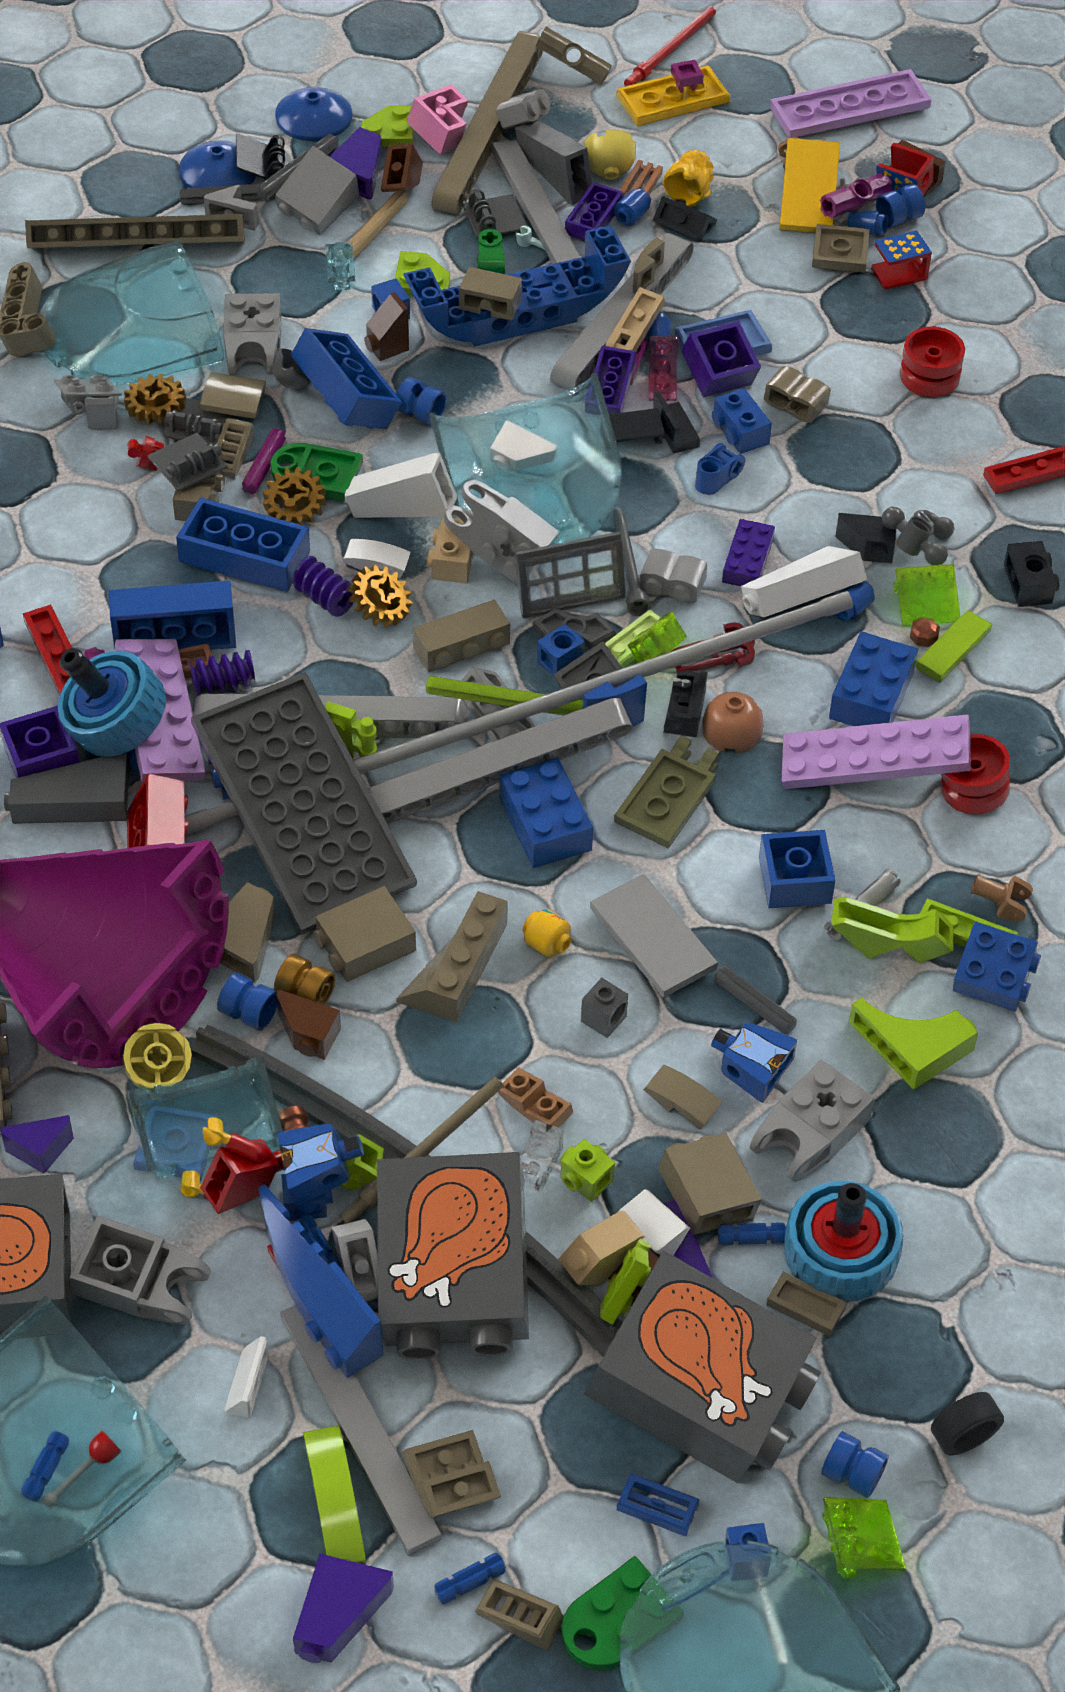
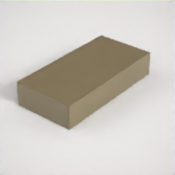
(806, 1304)

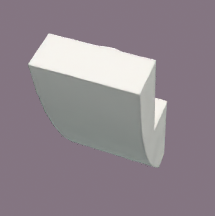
(367, 553)

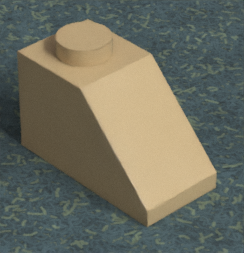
(600, 1249)

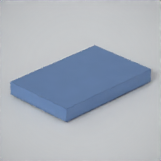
(753, 330)

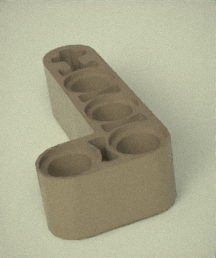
(20, 324)

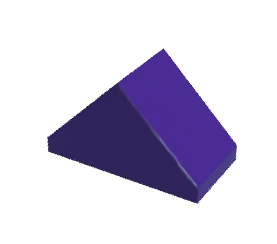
(38, 1141)

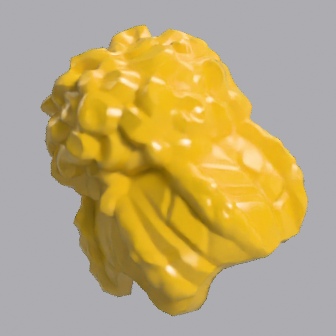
(689, 178)

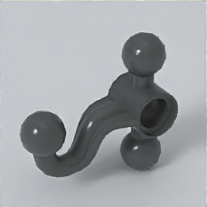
(918, 530)

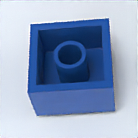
(796, 869)

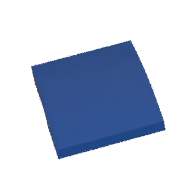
(631, 694)

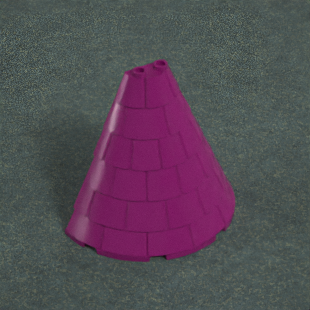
(110, 943)

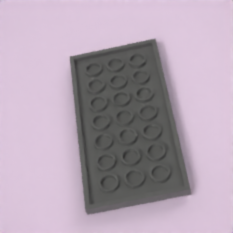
(302, 799)

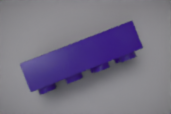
(593, 210)
(615, 373)
(748, 552)

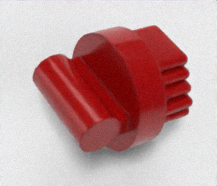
(142, 451)

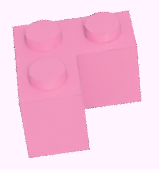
(439, 118)

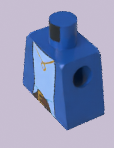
(755, 1057)
(316, 1160)

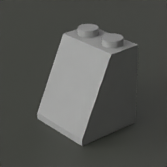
(317, 191)

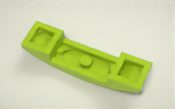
(334, 1494)

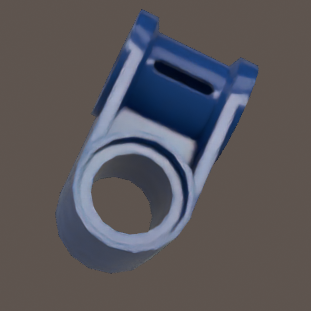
(717, 469)

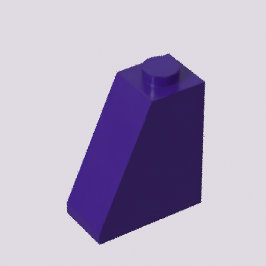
(362, 156)
(338, 1606)

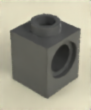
(604, 1007)

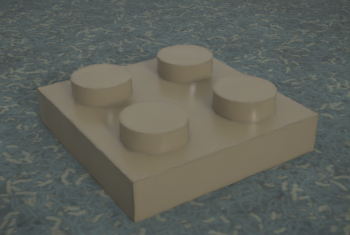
(840, 248)

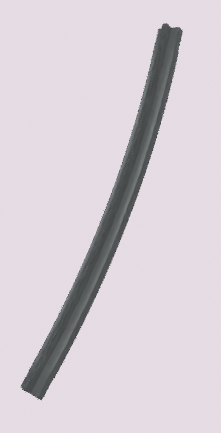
(324, 1106)

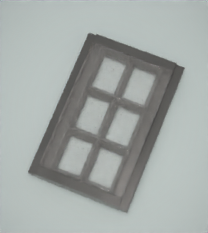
(570, 574)

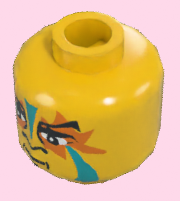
(547, 932)

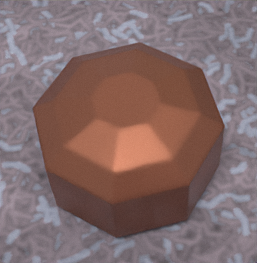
(924, 631)

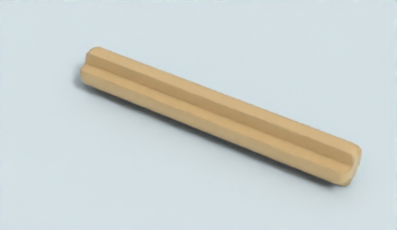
(378, 221)

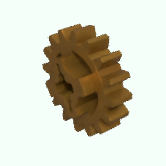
(154, 398)
(295, 498)
(380, 596)

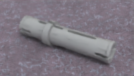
(871, 895)

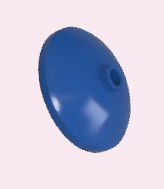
(313, 113)
(212, 166)

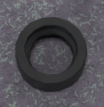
(967, 1423)

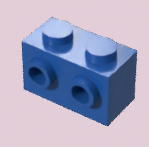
(741, 421)

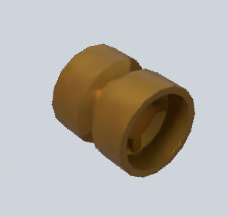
(303, 980)

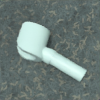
(525, 238)

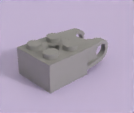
(251, 329)
(498, 527)
(815, 1119)
(146, 1273)

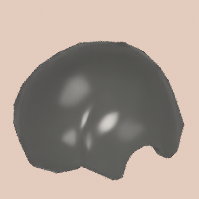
(287, 371)

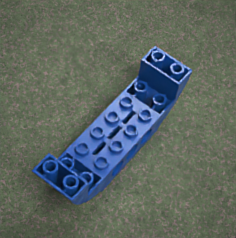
(550, 294)

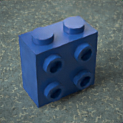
(996, 967)

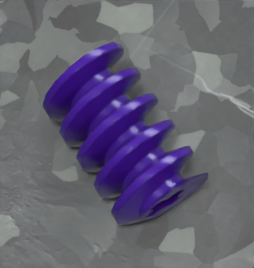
(323, 586)
(222, 673)

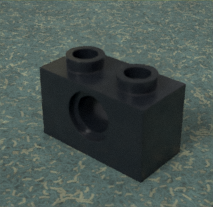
(1031, 573)

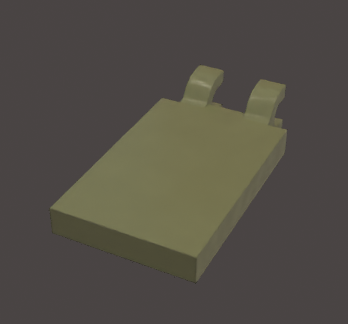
(668, 793)

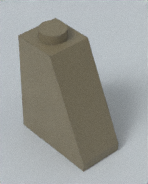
(248, 931)

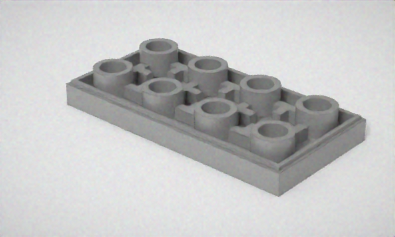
(653, 935)

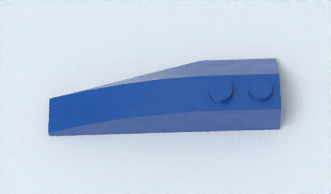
(322, 1293)

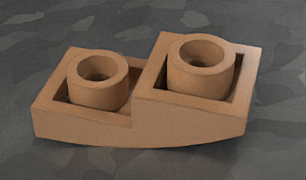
(532, 1100)

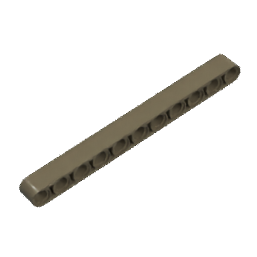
(485, 125)

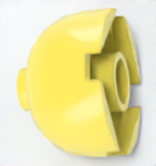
(611, 153)
(156, 1056)

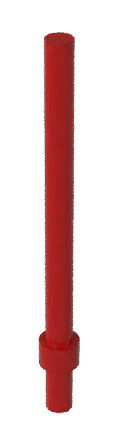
(644, 69)

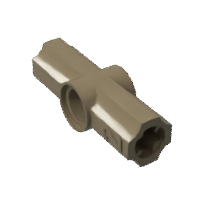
(559, 46)

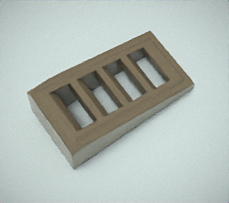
(236, 432)
(541, 1625)

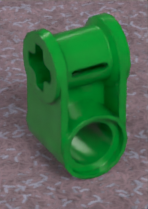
(491, 251)

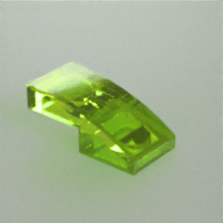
(658, 639)

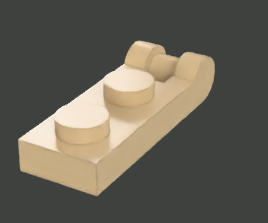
(636, 320)

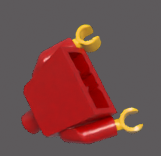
(235, 1169)

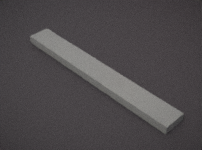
(534, 201)
(367, 1441)

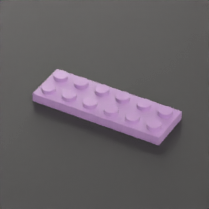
(850, 103)
(174, 744)
(876, 752)

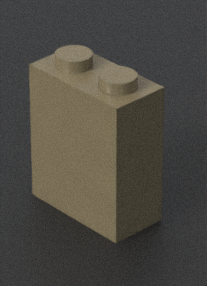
(364, 934)
(709, 1183)

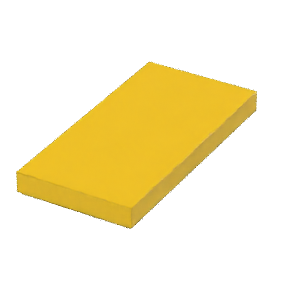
(661, 99)
(808, 176)

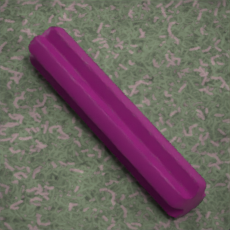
(263, 461)

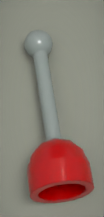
(101, 1451)

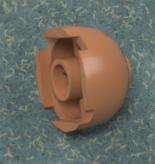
(733, 722)

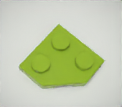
(391, 125)
(414, 261)

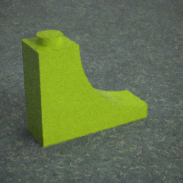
(915, 1047)

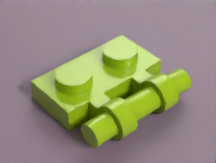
(356, 733)
(621, 1285)

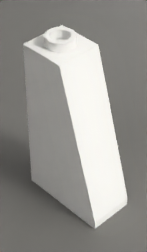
(403, 490)
(803, 581)

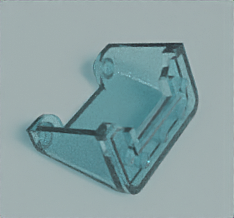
(174, 1115)

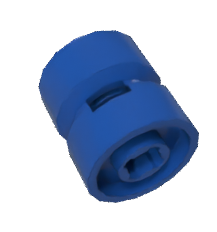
(901, 204)
(420, 400)
(244, 1000)
(852, 1463)

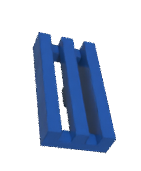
(652, 1516)

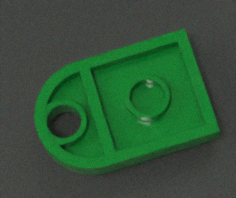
(331, 465)
(602, 1614)

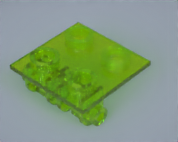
(927, 593)
(861, 1535)

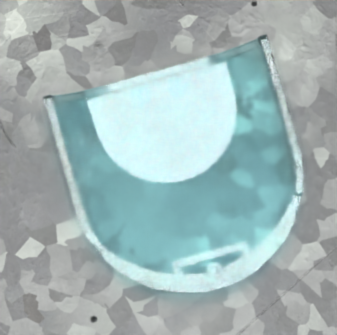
(134, 318)
(570, 492)
(62, 1385)
(745, 1625)

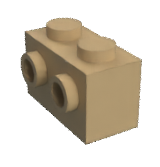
(451, 557)

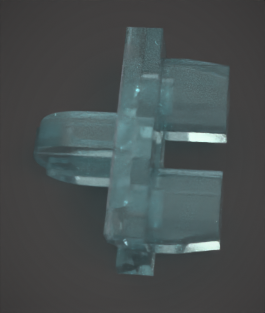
(340, 265)

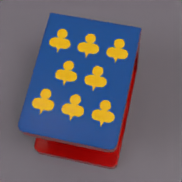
(908, 168)
(902, 260)

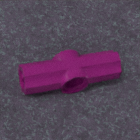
(855, 196)

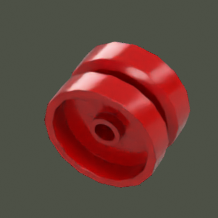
(932, 361)
(987, 782)

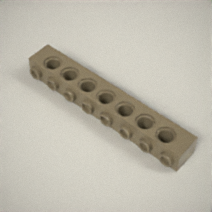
(134, 230)

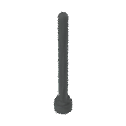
(637, 600)

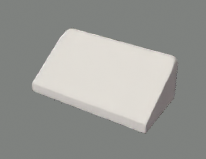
(657, 1222)
(248, 1379)

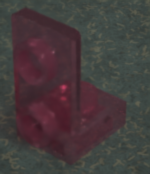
(663, 367)

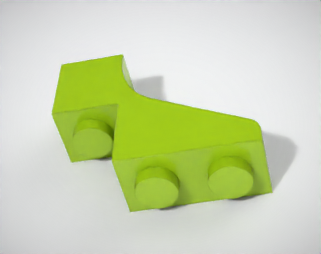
(881, 931)

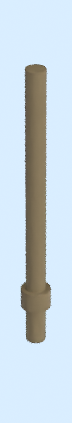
(368, 1195)

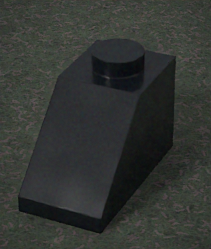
(866, 536)

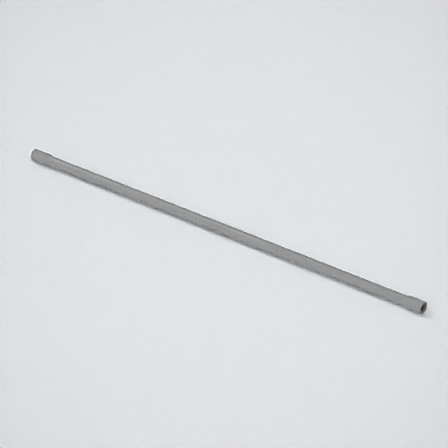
(826, 607)

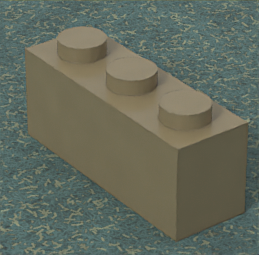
(461, 635)

